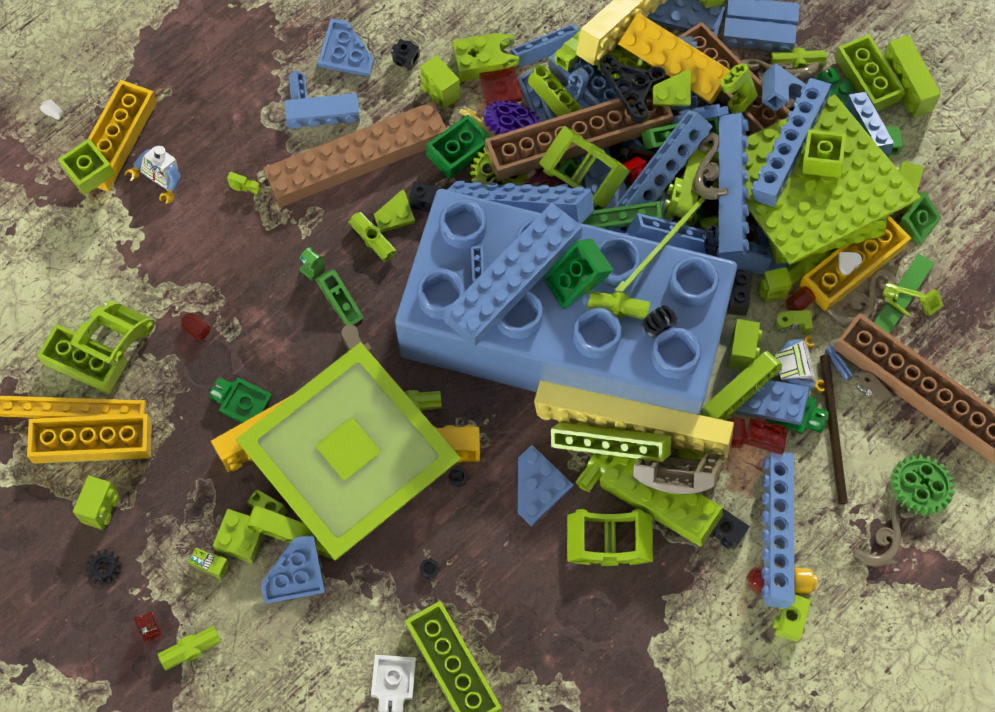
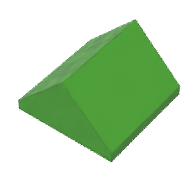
(920, 218)

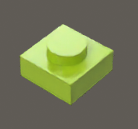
(933, 302)

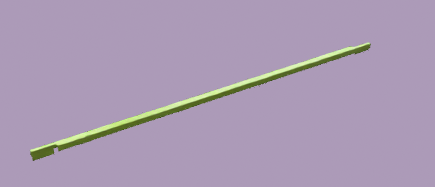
(623, 285)

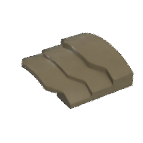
(680, 474)

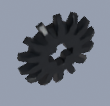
(95, 566)

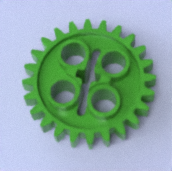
(922, 485)

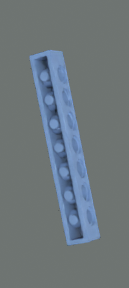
(791, 142)
(657, 165)
(784, 465)

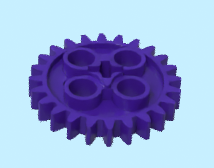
(506, 117)

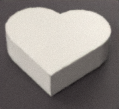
(51, 109)
(848, 262)

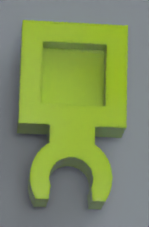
(240, 182)

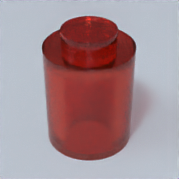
(800, 299)
(195, 326)
(739, 432)

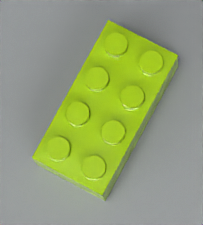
(910, 69)
(869, 72)
(78, 364)

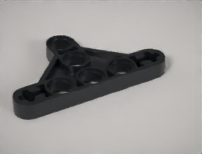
(628, 78)

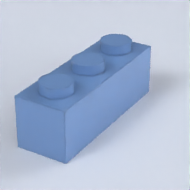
(297, 85)
(479, 261)

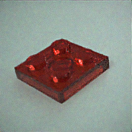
(500, 86)
(766, 436)

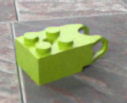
(482, 55)

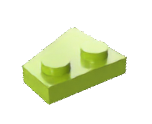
(673, 91)
(671, 204)
(394, 213)

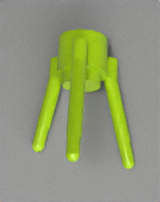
(892, 292)

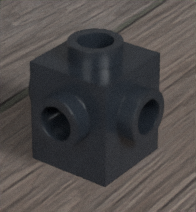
(405, 54)

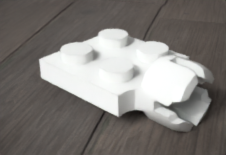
(393, 681)

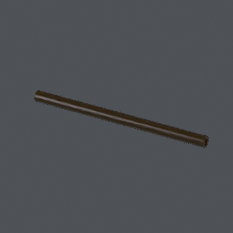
(833, 430)

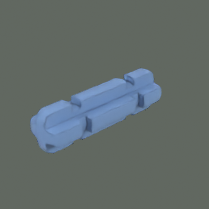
(839, 363)

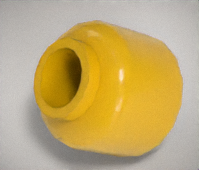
(804, 581)

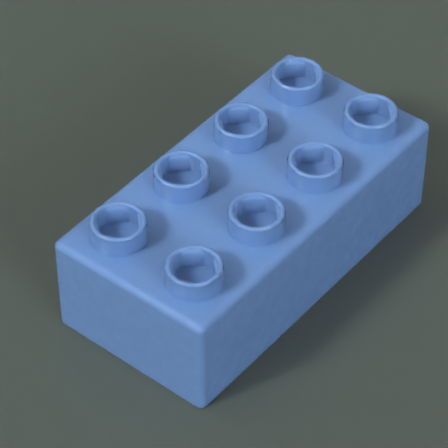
(575, 343)

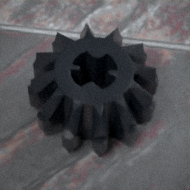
(659, 320)

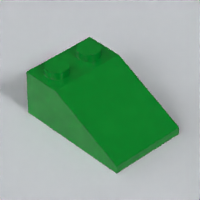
(457, 147)
(577, 272)

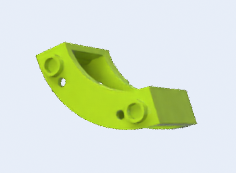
(559, 147)
(119, 319)
(643, 531)

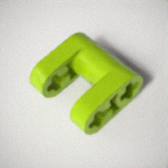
(739, 79)

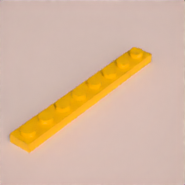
(67, 407)

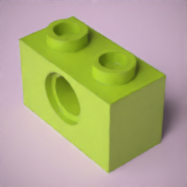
(774, 285)
(792, 629)

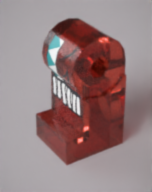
(148, 627)

